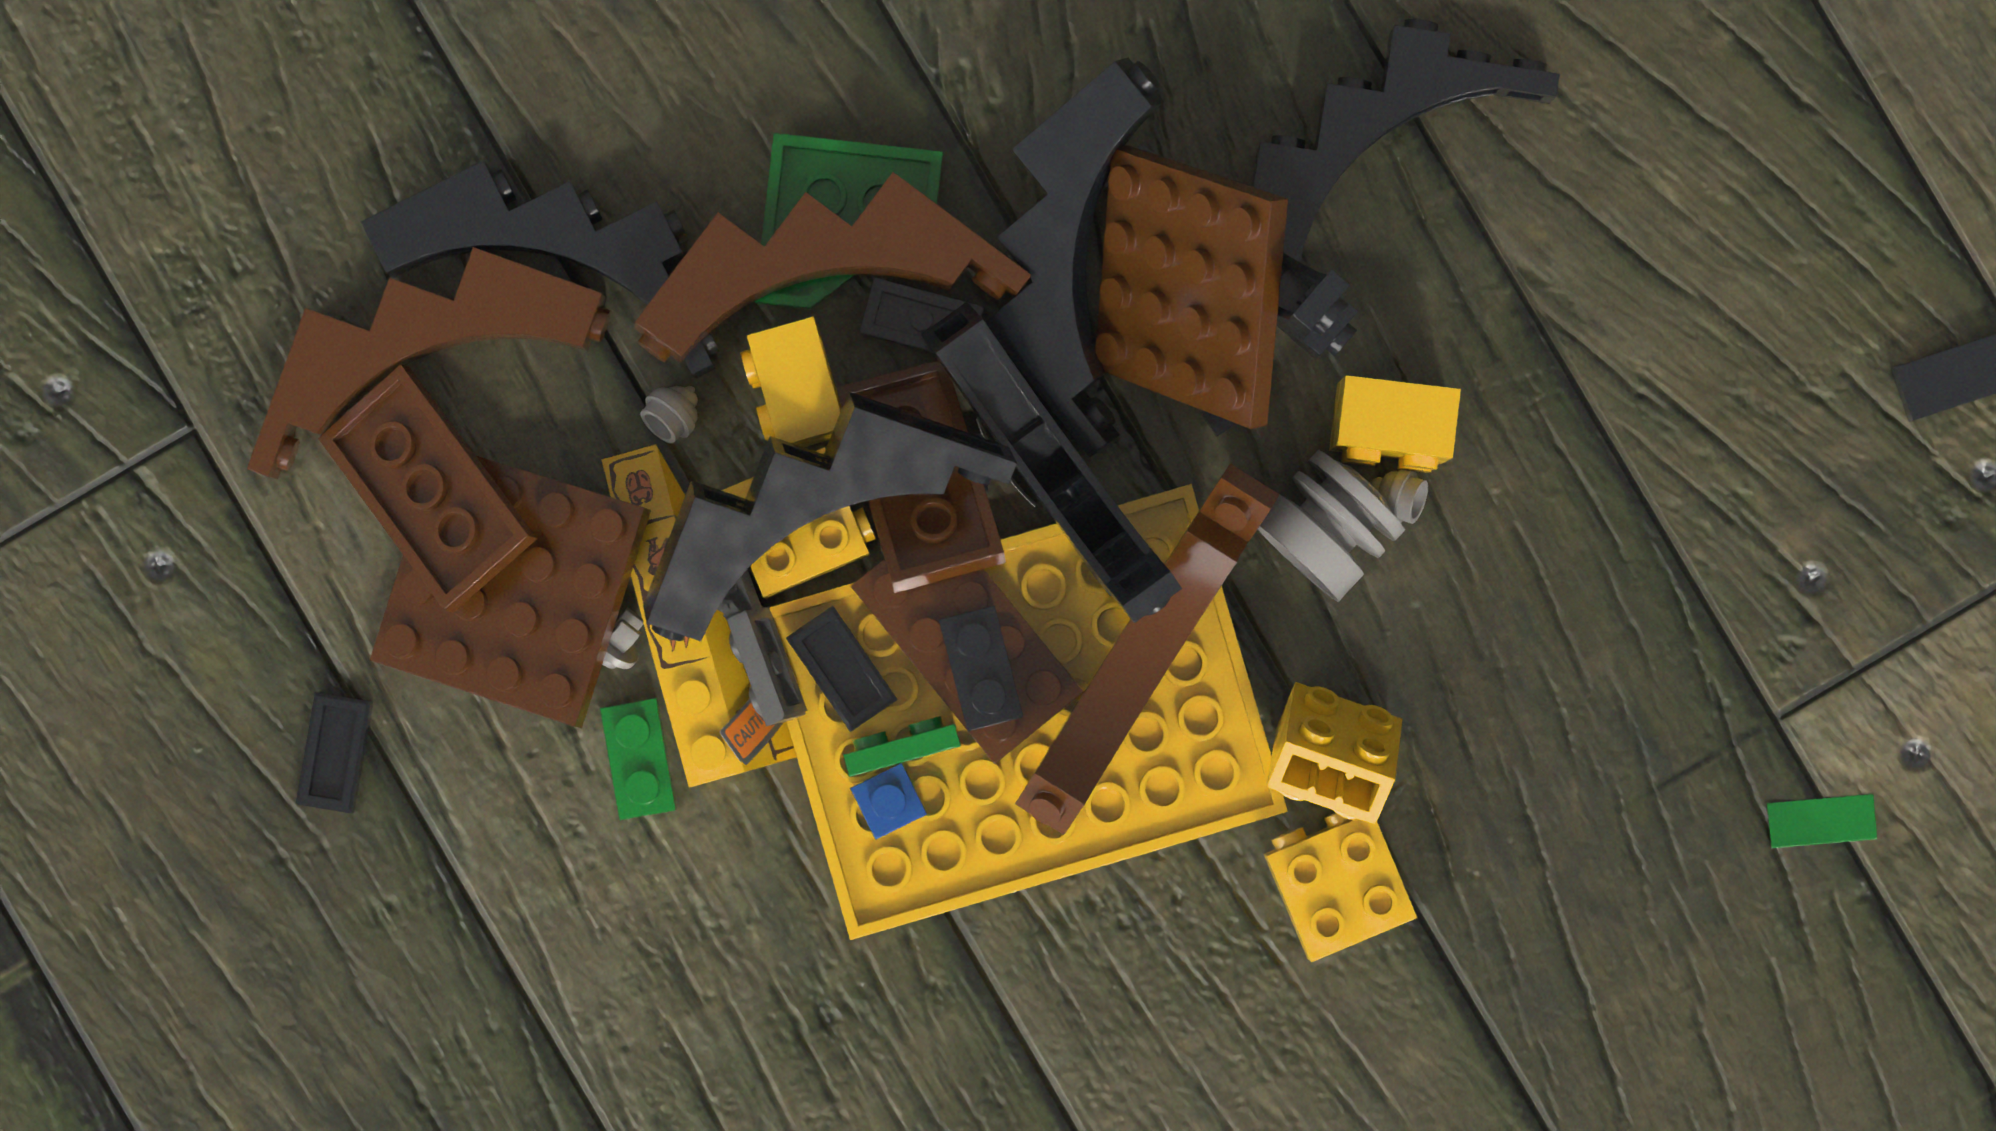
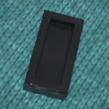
(1947, 378)
(841, 668)
(334, 752)

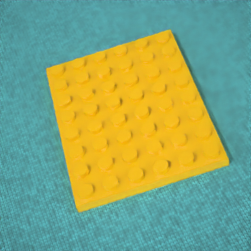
(1181, 773)

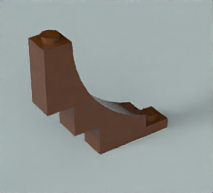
(894, 236)
(340, 362)
(1145, 651)

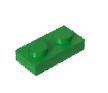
(925, 739)
(638, 759)

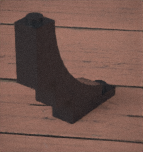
(1049, 322)
(868, 457)

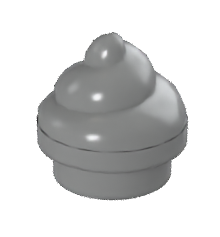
(671, 412)
(1403, 492)

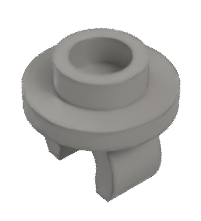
(621, 651)

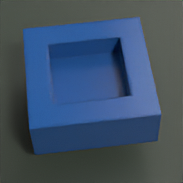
(888, 801)

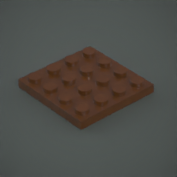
(1191, 285)
(538, 624)

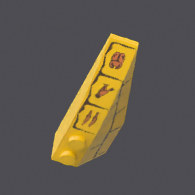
(697, 678)

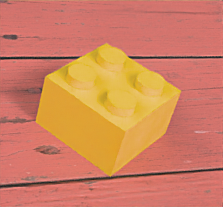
(795, 383)
(1394, 422)

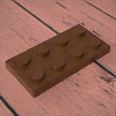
(427, 488)
(930, 534)
(914, 624)

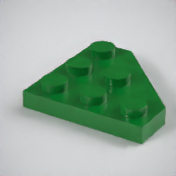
(845, 181)

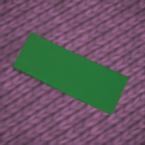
(1822, 821)

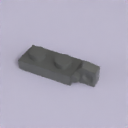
(760, 649)

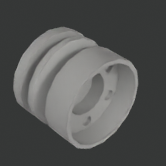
(1330, 525)

